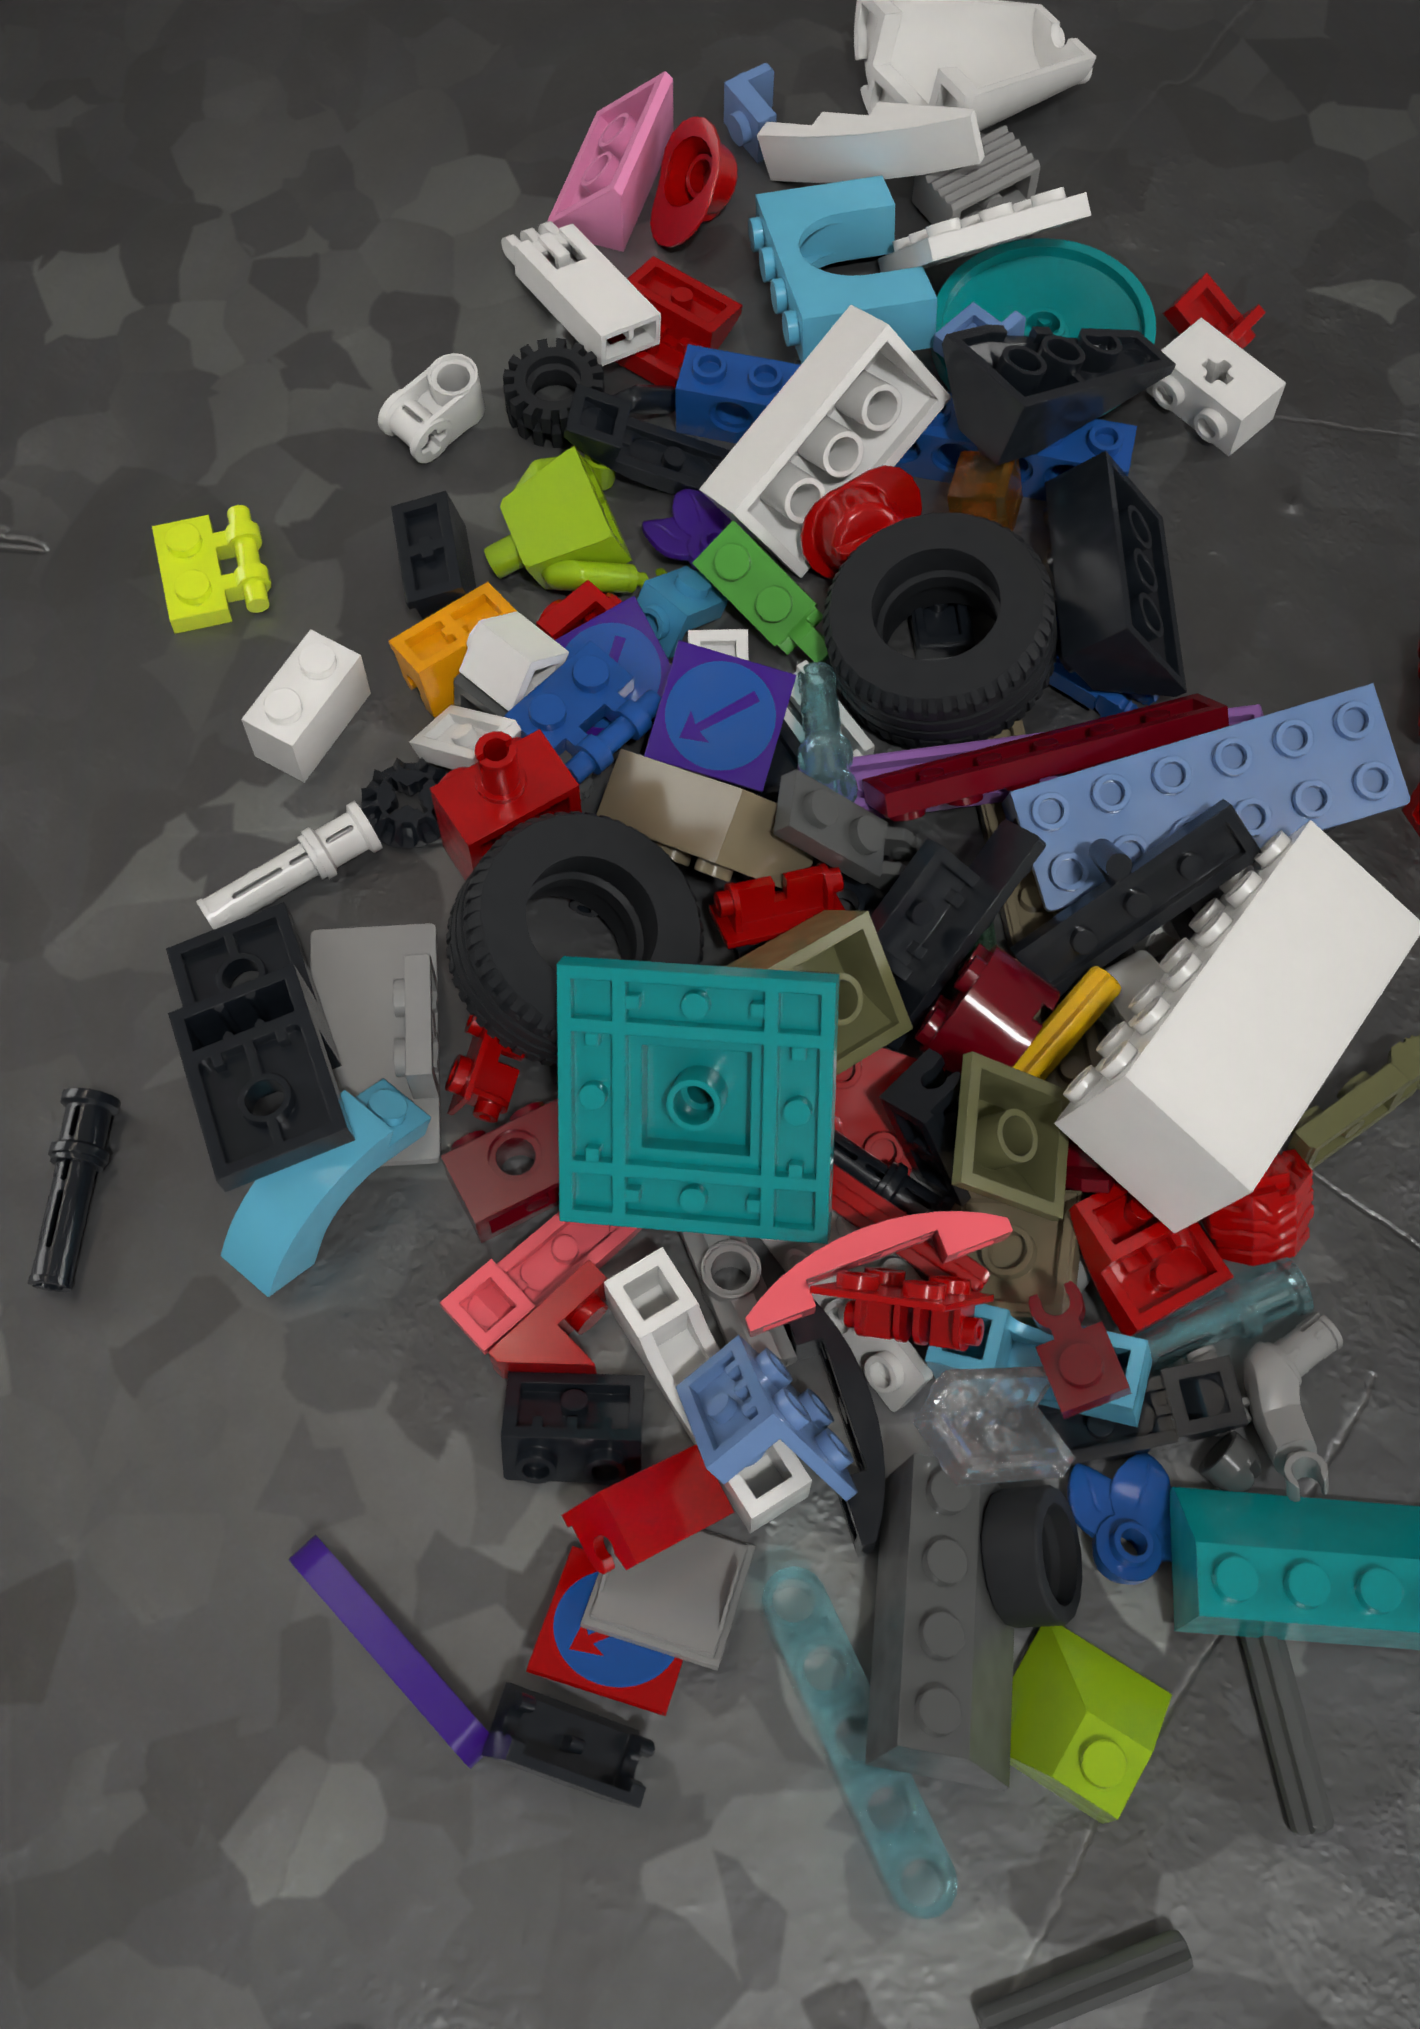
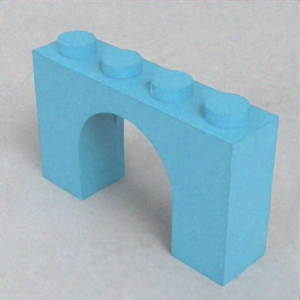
(827, 225)

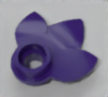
(690, 530)

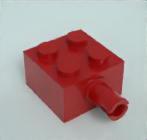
(504, 788)

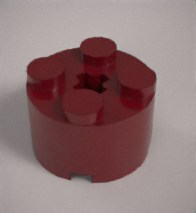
(988, 1011)

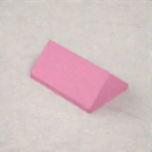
(618, 165)

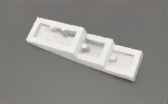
(888, 142)

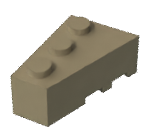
(700, 818)

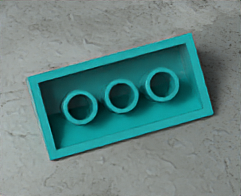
(1295, 1568)

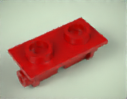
(757, 913)
(480, 1078)

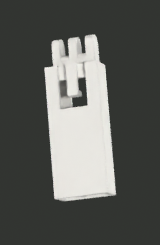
(583, 290)

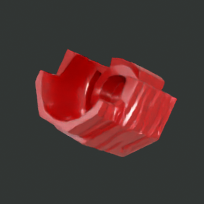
(1270, 1219)

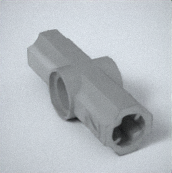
(730, 1307)

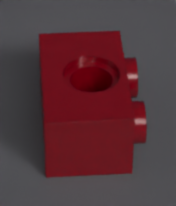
(501, 1200)

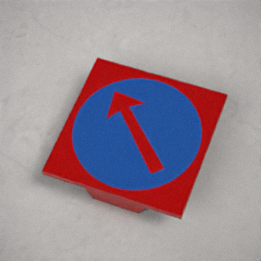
(594, 1659)

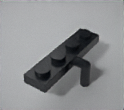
(1138, 895)

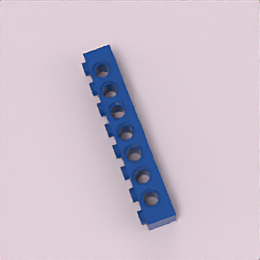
(727, 391)

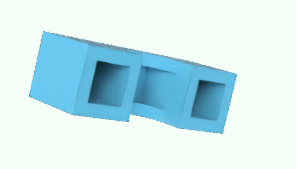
(1013, 1345)

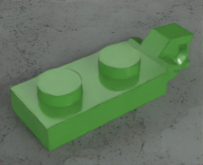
(763, 592)

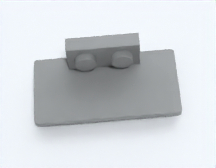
(384, 1016)

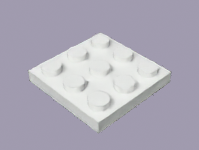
(989, 228)

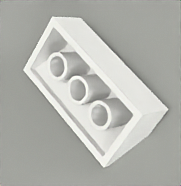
(841, 413)

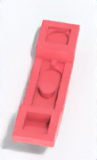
(951, 1231)
(507, 1292)

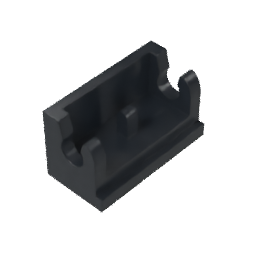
(432, 553)
(925, 1121)
(568, 1745)

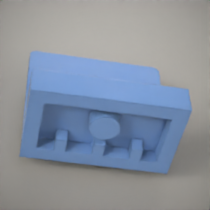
(746, 1403)

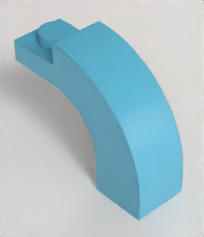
(289, 1211)

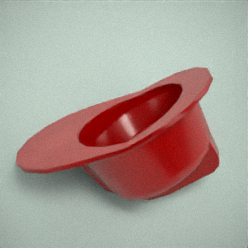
(693, 183)
(855, 513)

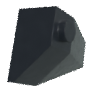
(1038, 388)

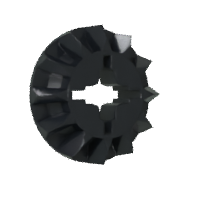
(406, 826)

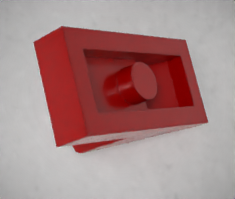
(542, 1337)

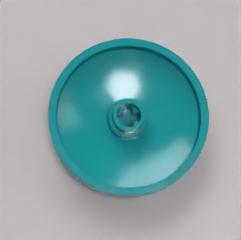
(1051, 285)

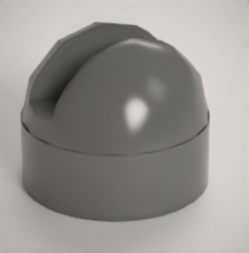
(1231, 1464)

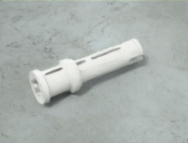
(316, 854)

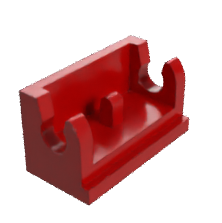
(649, 1511)

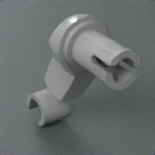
(1274, 1391)

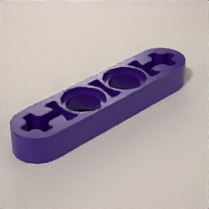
(391, 1650)

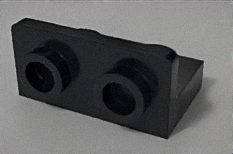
(572, 1427)

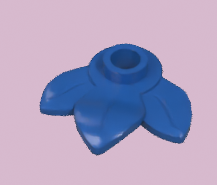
(1127, 1507)

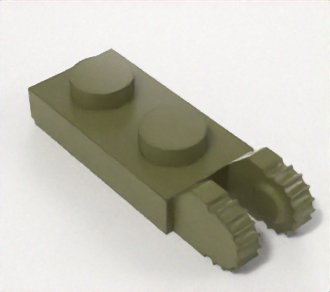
(1360, 1105)

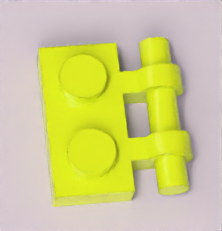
(192, 570)

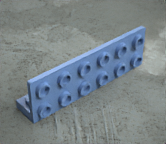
(1277, 771)

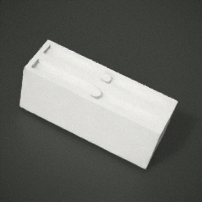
(1239, 1028)

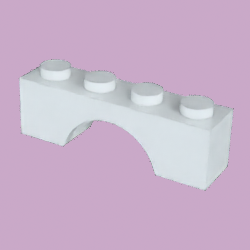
(674, 1341)

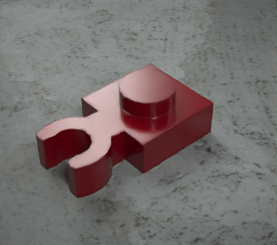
(1079, 1359)

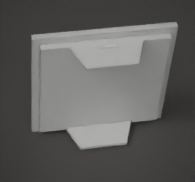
(676, 1599)

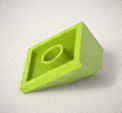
(1083, 1722)

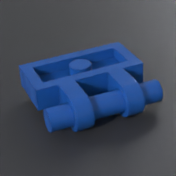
(576, 699)

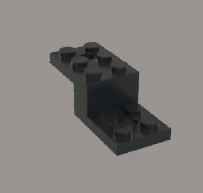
(256, 1043)

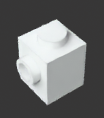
(510, 657)

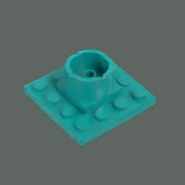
(697, 1097)

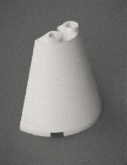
(966, 55)

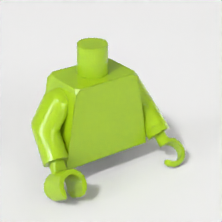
(565, 528)

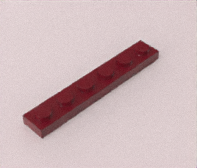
(1024, 761)

